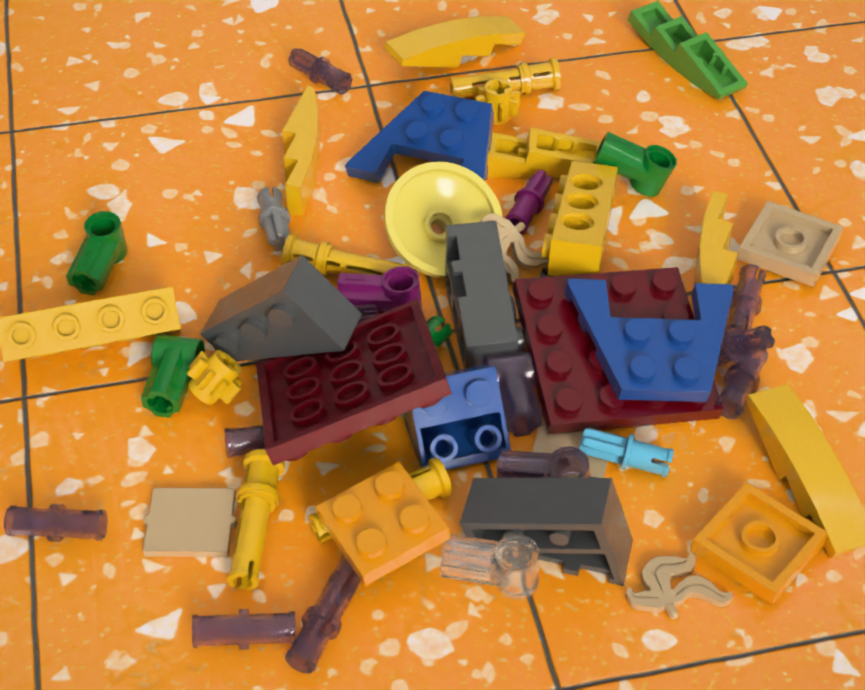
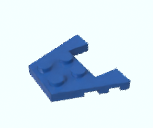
(433, 130)
(652, 355)

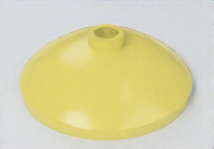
(433, 196)

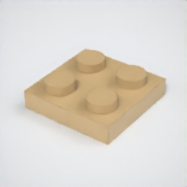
(790, 243)

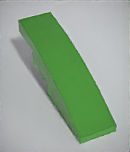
(689, 54)

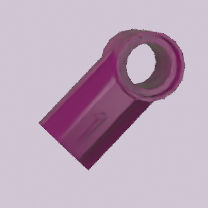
(386, 291)

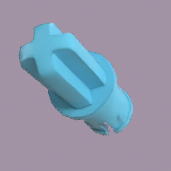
(626, 451)

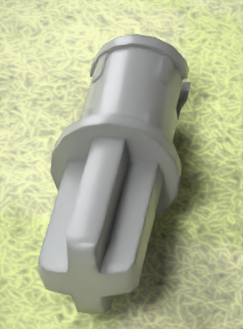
(273, 217)

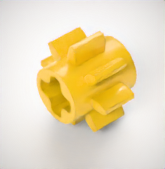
(503, 99)
(214, 377)

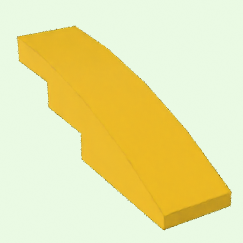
(448, 41)
(542, 150)
(301, 152)
(714, 260)
(810, 466)

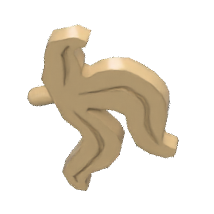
(511, 235)
(658, 591)

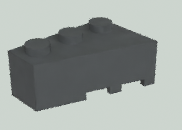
(282, 316)

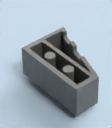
(480, 293)
(568, 518)

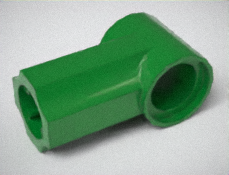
(644, 167)
(98, 253)
(168, 376)

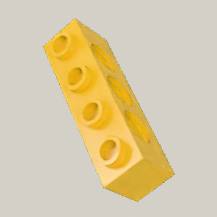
(580, 219)
(88, 324)

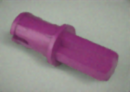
(530, 199)

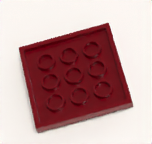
(566, 370)
(331, 395)

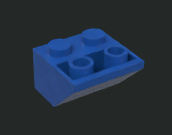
(463, 425)

